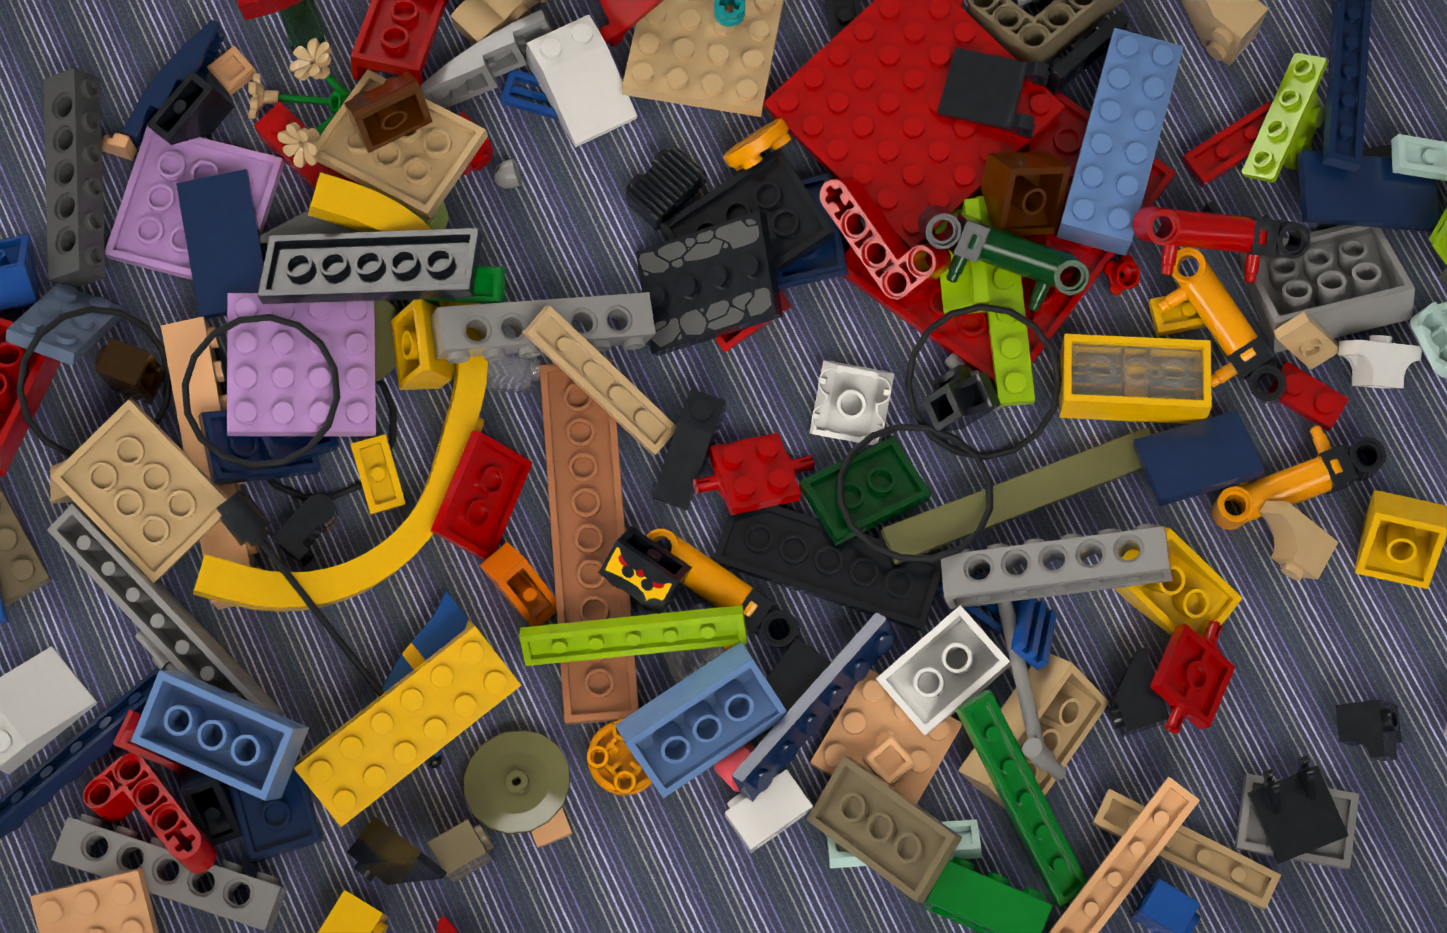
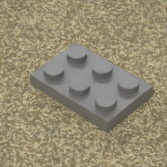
(1336, 854)

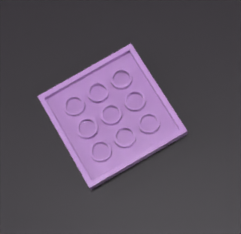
(150, 220)
(281, 378)

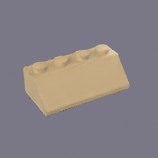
(1066, 712)

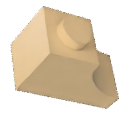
(1298, 542)

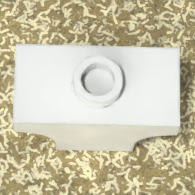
(1378, 361)

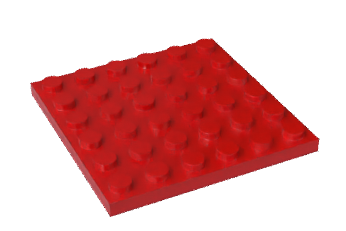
(873, 107)

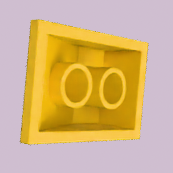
(1192, 596)

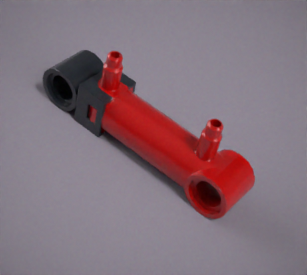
(1220, 232)

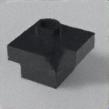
(960, 399)
(1372, 725)

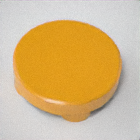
(747, 151)
(614, 764)

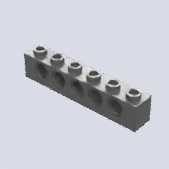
(74, 178)

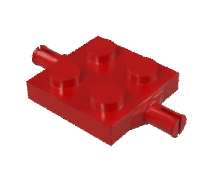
(754, 473)
(1192, 676)

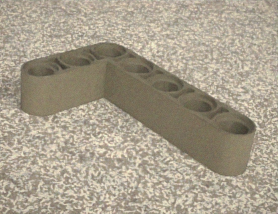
(1040, 36)

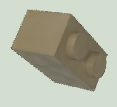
(462, 850)

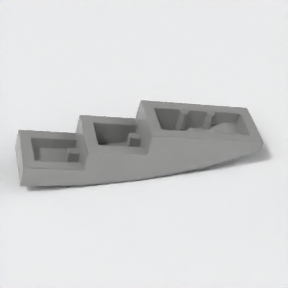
(477, 67)

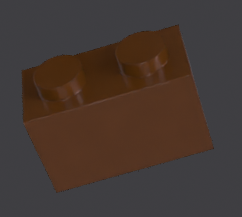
(388, 111)
(1025, 191)

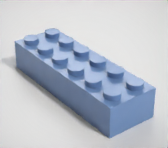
(1120, 141)

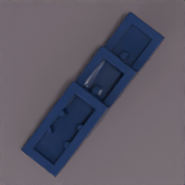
(192, 56)

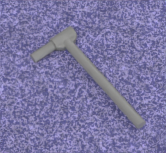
(1034, 746)

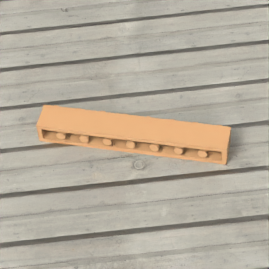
(205, 396)

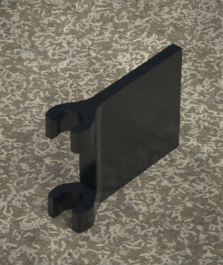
(989, 89)

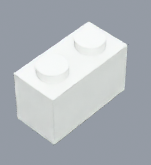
(769, 813)

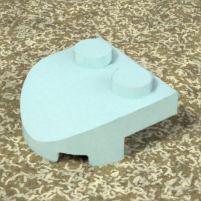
(1431, 332)

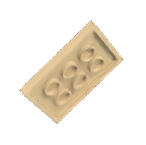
(412, 169)
(141, 490)

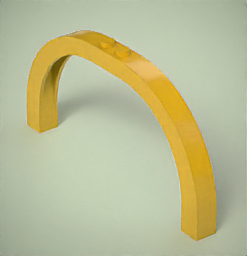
(265, 590)

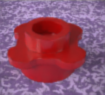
(1130, 274)

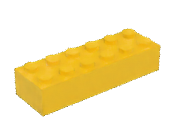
(406, 725)

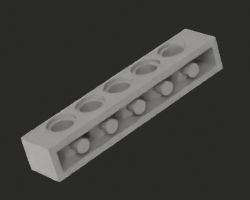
(452, 343)
(1073, 577)
(76, 851)

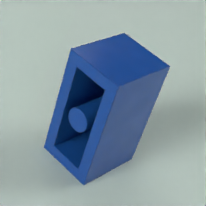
(1166, 910)

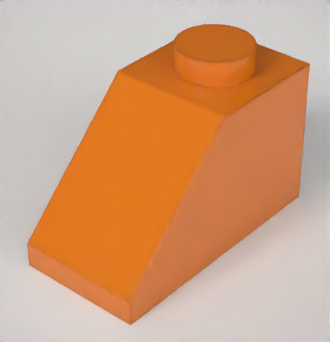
(520, 585)

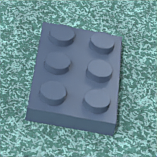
(72, 336)

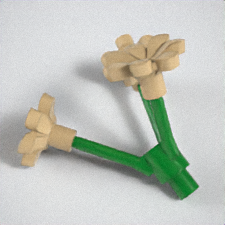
(311, 63)

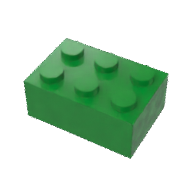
(986, 901)

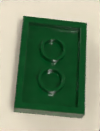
(876, 488)

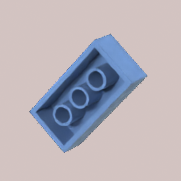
(220, 734)

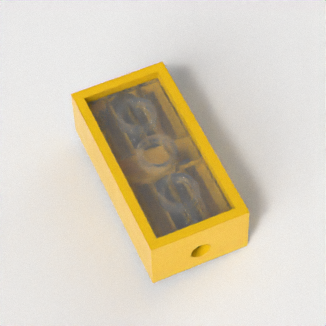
(1135, 379)

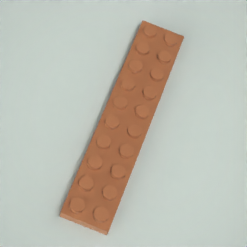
(584, 527)

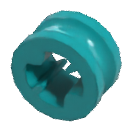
(729, 19)

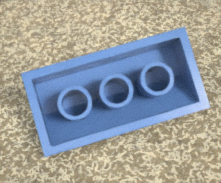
(701, 719)

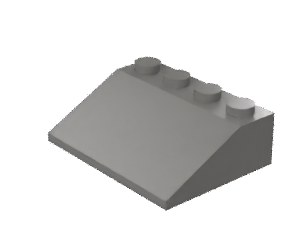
(1342, 282)

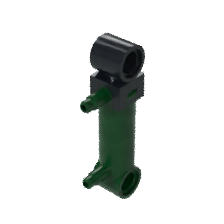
(974, 240)

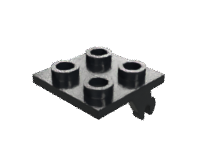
(1297, 812)

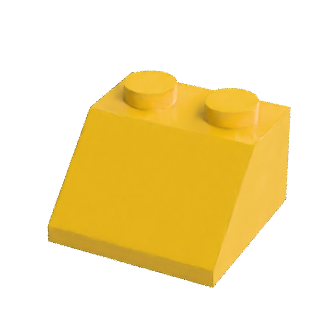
(416, 351)
(1401, 539)

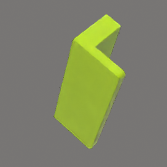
(972, 283)

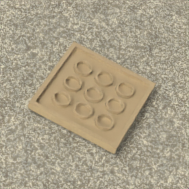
(694, 61)

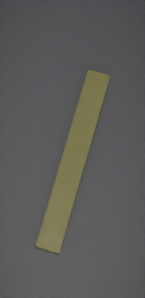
(1016, 497)

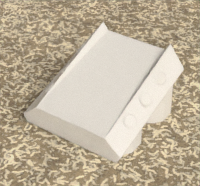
(851, 402)

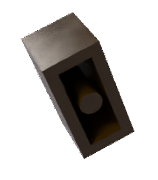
(130, 370)

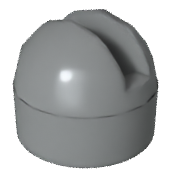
(507, 175)

